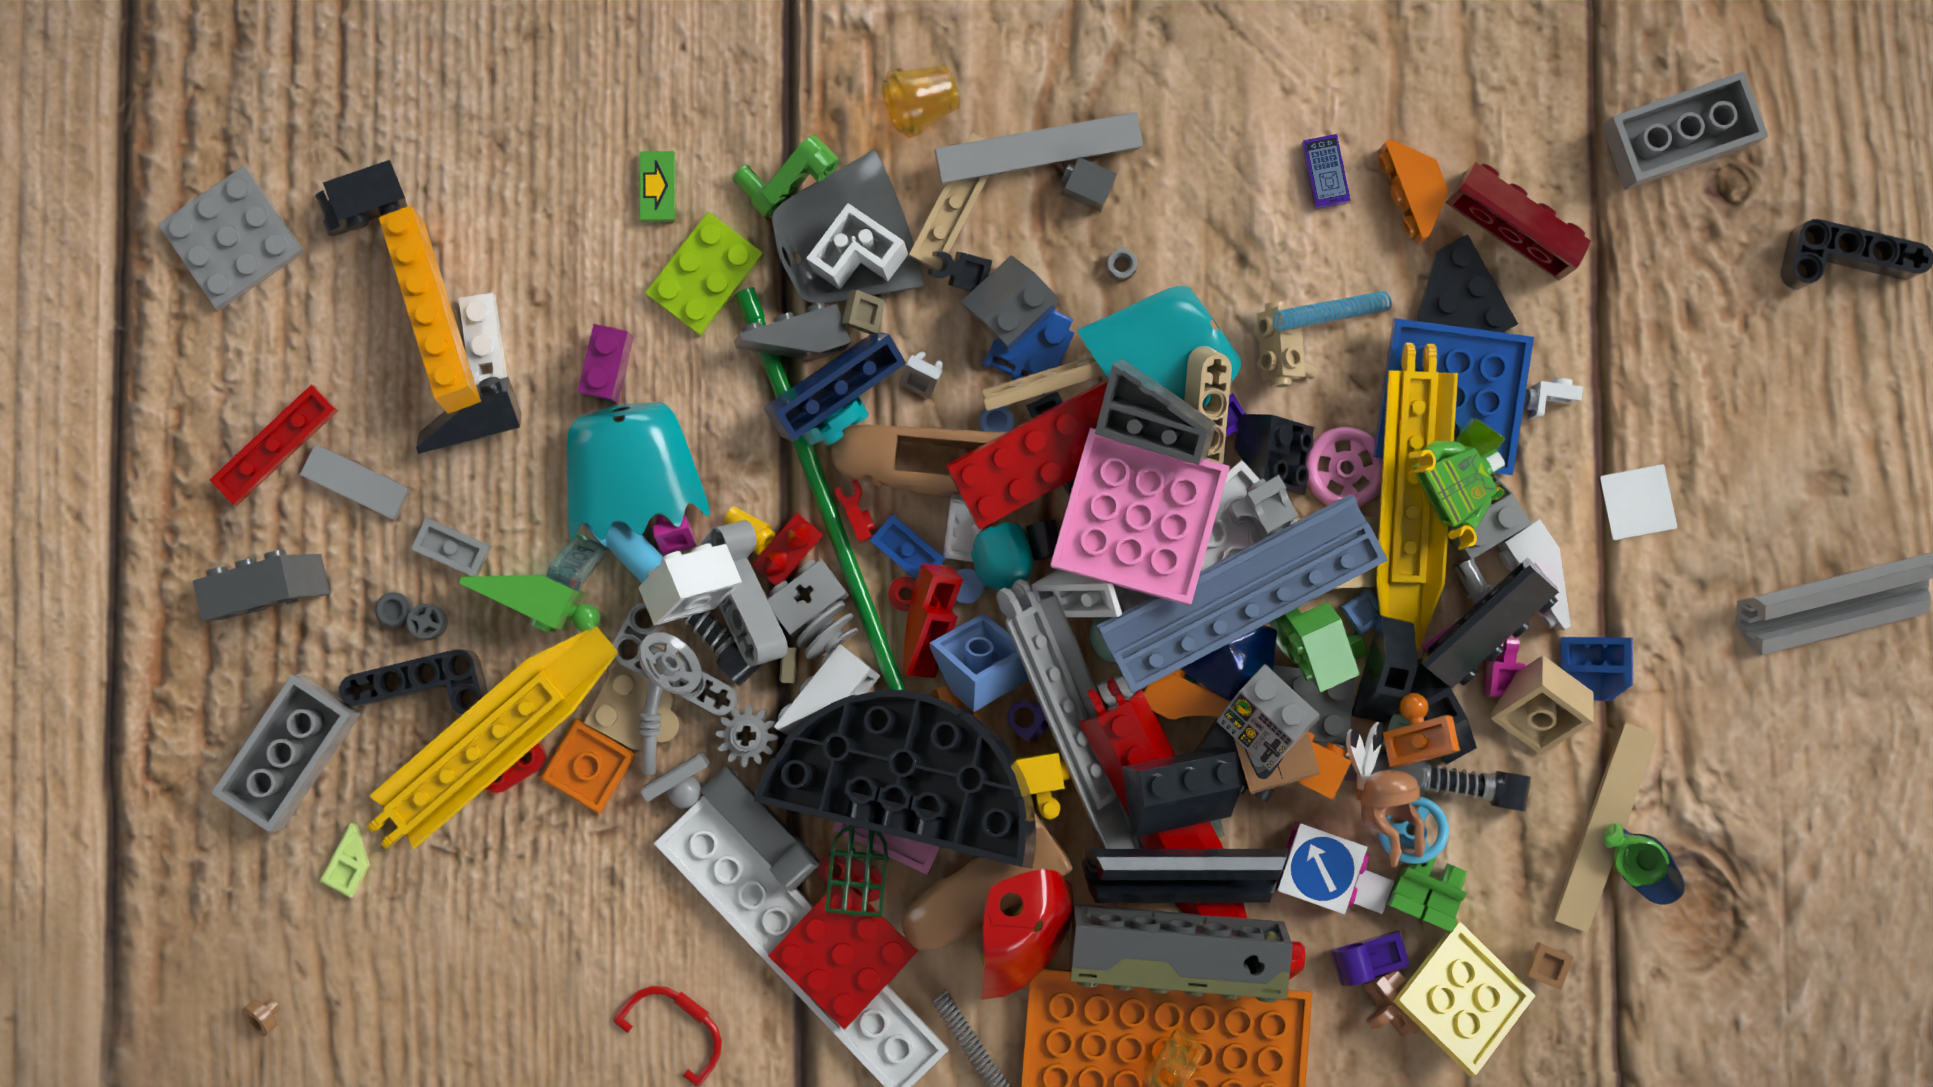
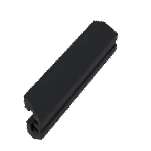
(1183, 875)

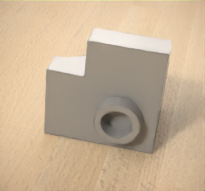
(1264, 506)

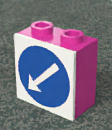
(1322, 868)

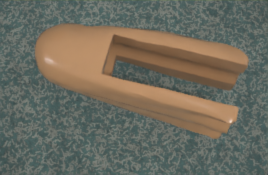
(873, 453)
(958, 900)

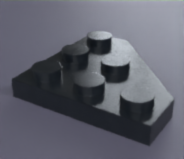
(1463, 291)

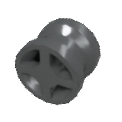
(420, 619)

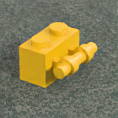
(1044, 774)

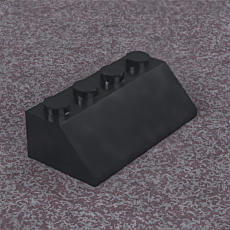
(1489, 623)

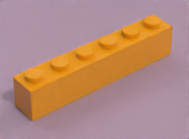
(429, 310)

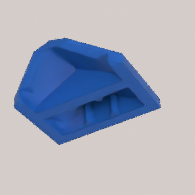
(1599, 664)

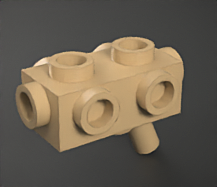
(1281, 351)

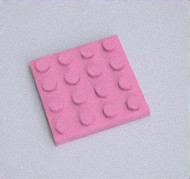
(1139, 519)

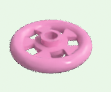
(1325, 446)

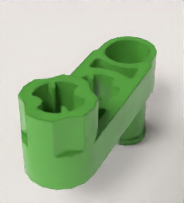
(809, 158)

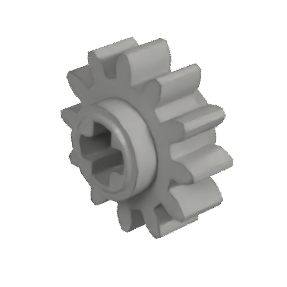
(755, 746)

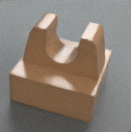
(1549, 965)

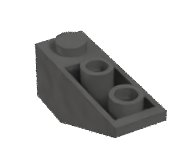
(802, 336)

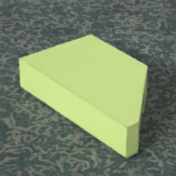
(347, 864)

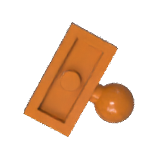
(1421, 738)

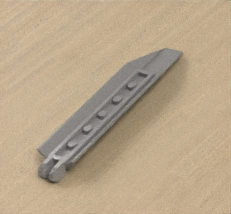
(1061, 688)

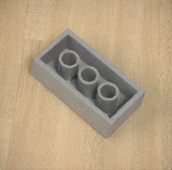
(1684, 130)
(286, 753)

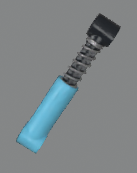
(642, 557)

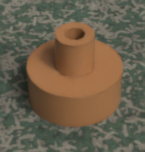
(261, 1016)

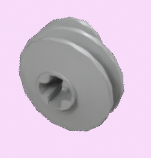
(825, 634)

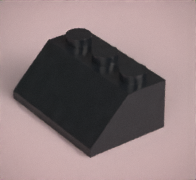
(1182, 790)

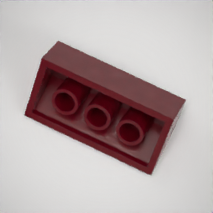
(1519, 221)

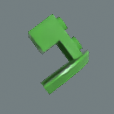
(1319, 645)

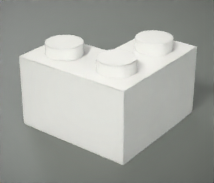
(853, 241)

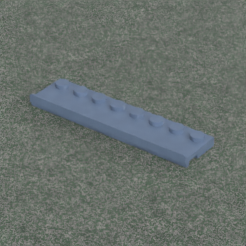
(1243, 593)

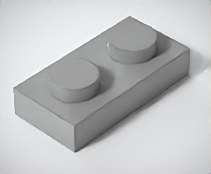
(451, 547)

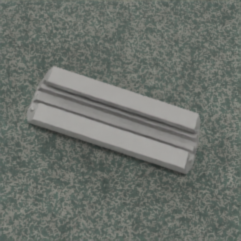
(1836, 605)

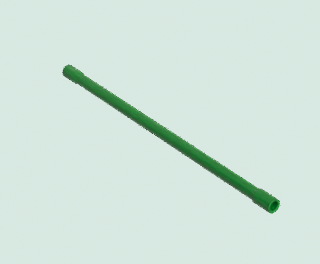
(753, 313)

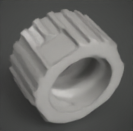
(1121, 276)

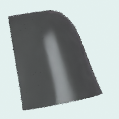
(809, 214)

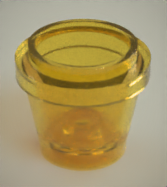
(919, 97)

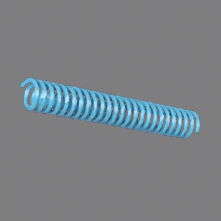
(1298, 317)

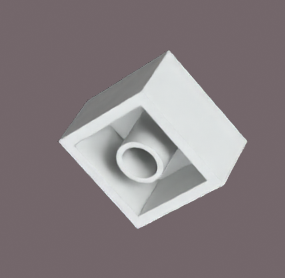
(689, 583)

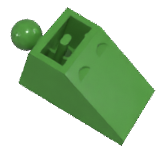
(539, 597)

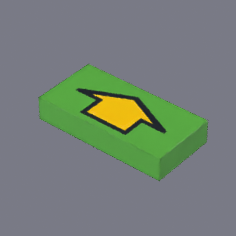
(657, 186)

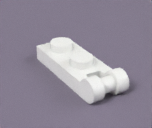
(482, 335)

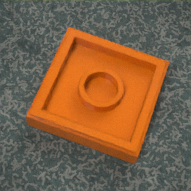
(588, 766)

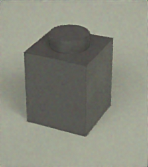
(1088, 183)

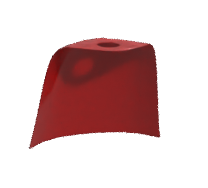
(1011, 946)

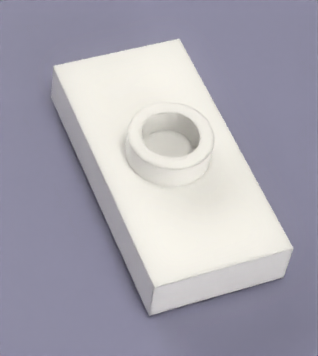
(960, 531)

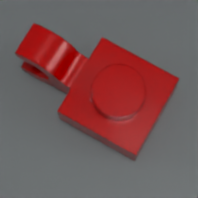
(860, 520)

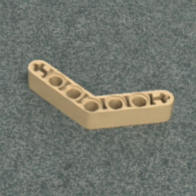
(1210, 374)

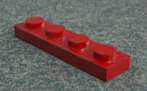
(274, 445)

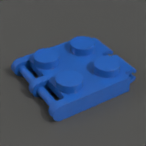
(1037, 351)

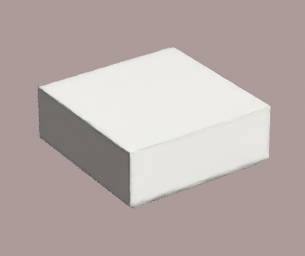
(1373, 891)

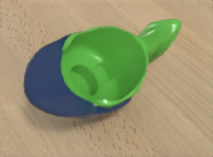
(1645, 864)

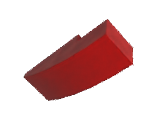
(929, 617)

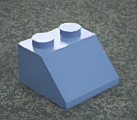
(979, 662)

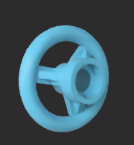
(1425, 807)

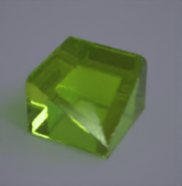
(1480, 436)

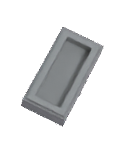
(681, 786)

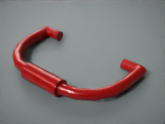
(692, 1009)

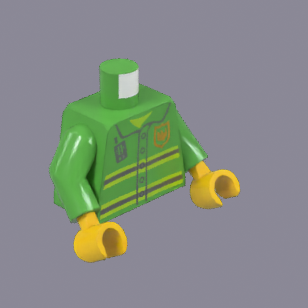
(1458, 485)

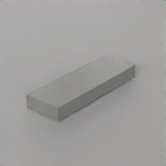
(355, 482)

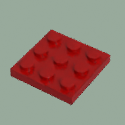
(842, 957)

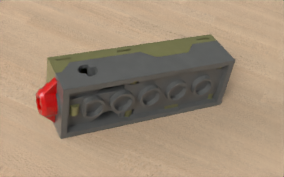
(1183, 953)

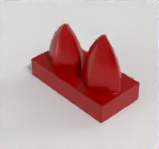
(787, 550)

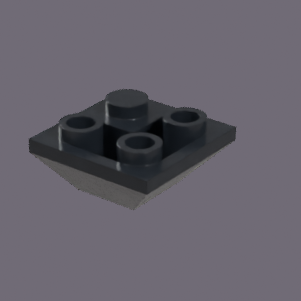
(1275, 448)

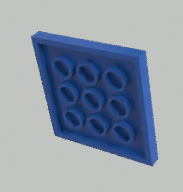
(1490, 376)

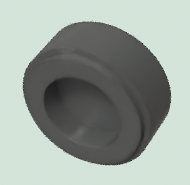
(393, 609)

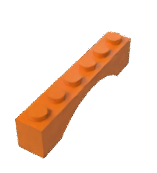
(1180, 698)

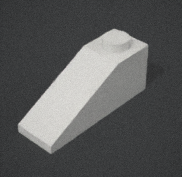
(1079, 594)

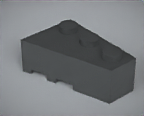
(1152, 417)
(259, 584)

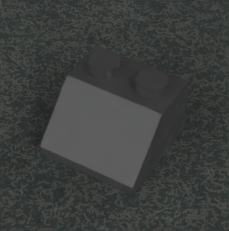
(1011, 302)

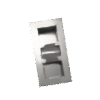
(811, 577)

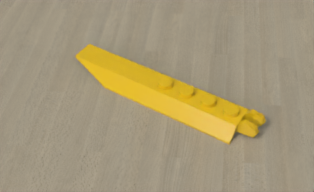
(1410, 532)
(490, 737)

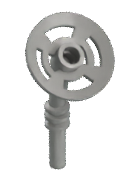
(663, 670)

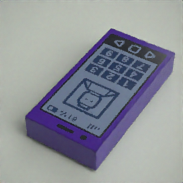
(1326, 171)

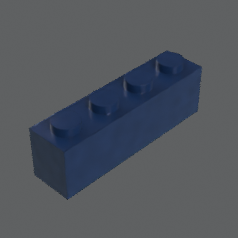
(834, 385)

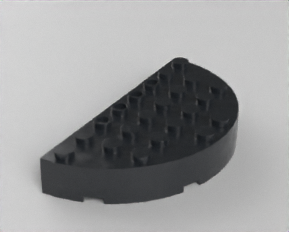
(909, 772)

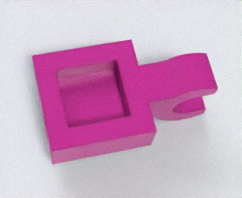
(1502, 671)

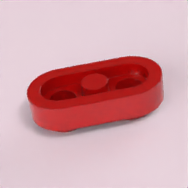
(520, 771)
(856, 874)

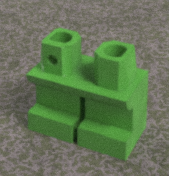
(1427, 897)

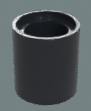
(1043, 538)

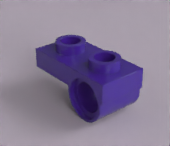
(1038, 725)
(1369, 958)

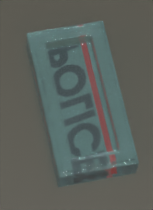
(577, 562)

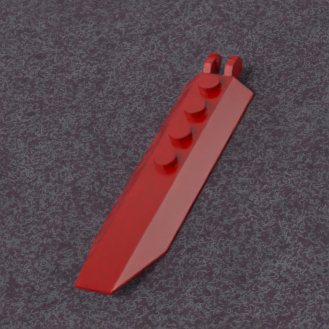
(1132, 735)

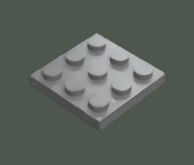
(231, 238)

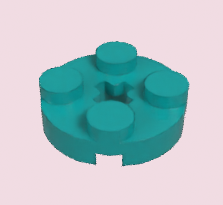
(831, 428)

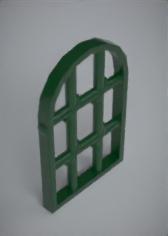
(866, 885)

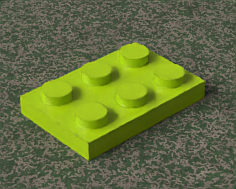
(704, 273)

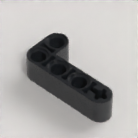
(1859, 253)
(412, 683)

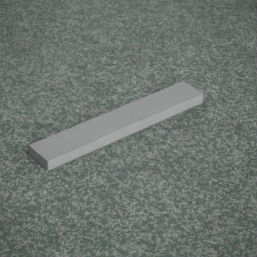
(1038, 148)

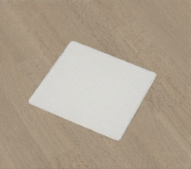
(1638, 502)

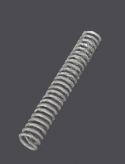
(976, 1042)

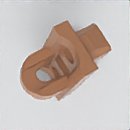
(1383, 992)

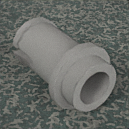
(1472, 580)

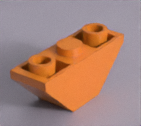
(1416, 187)

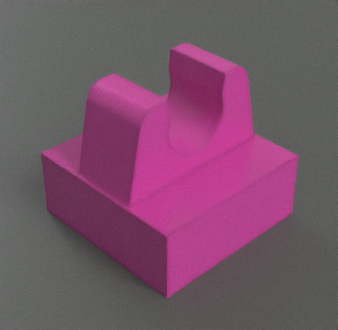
(673, 538)

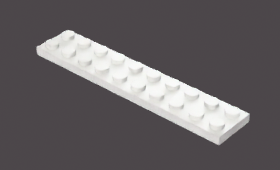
(744, 891)

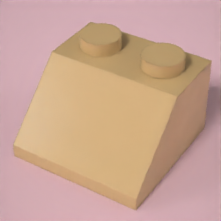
(1544, 706)

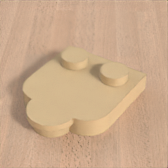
(620, 705)

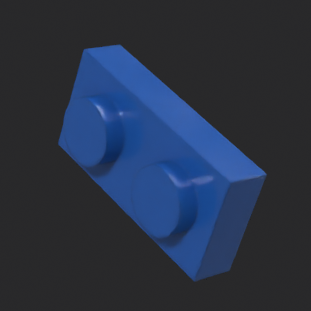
(905, 546)

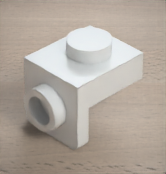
(1558, 390)

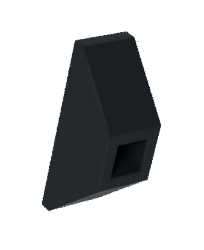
(1387, 670)
(1440, 703)

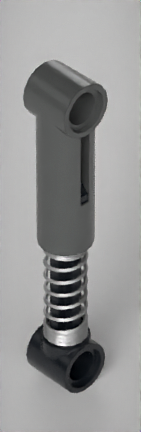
(1501, 788)

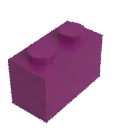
(605, 363)

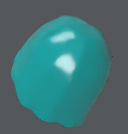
(1002, 556)

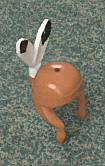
(1384, 792)

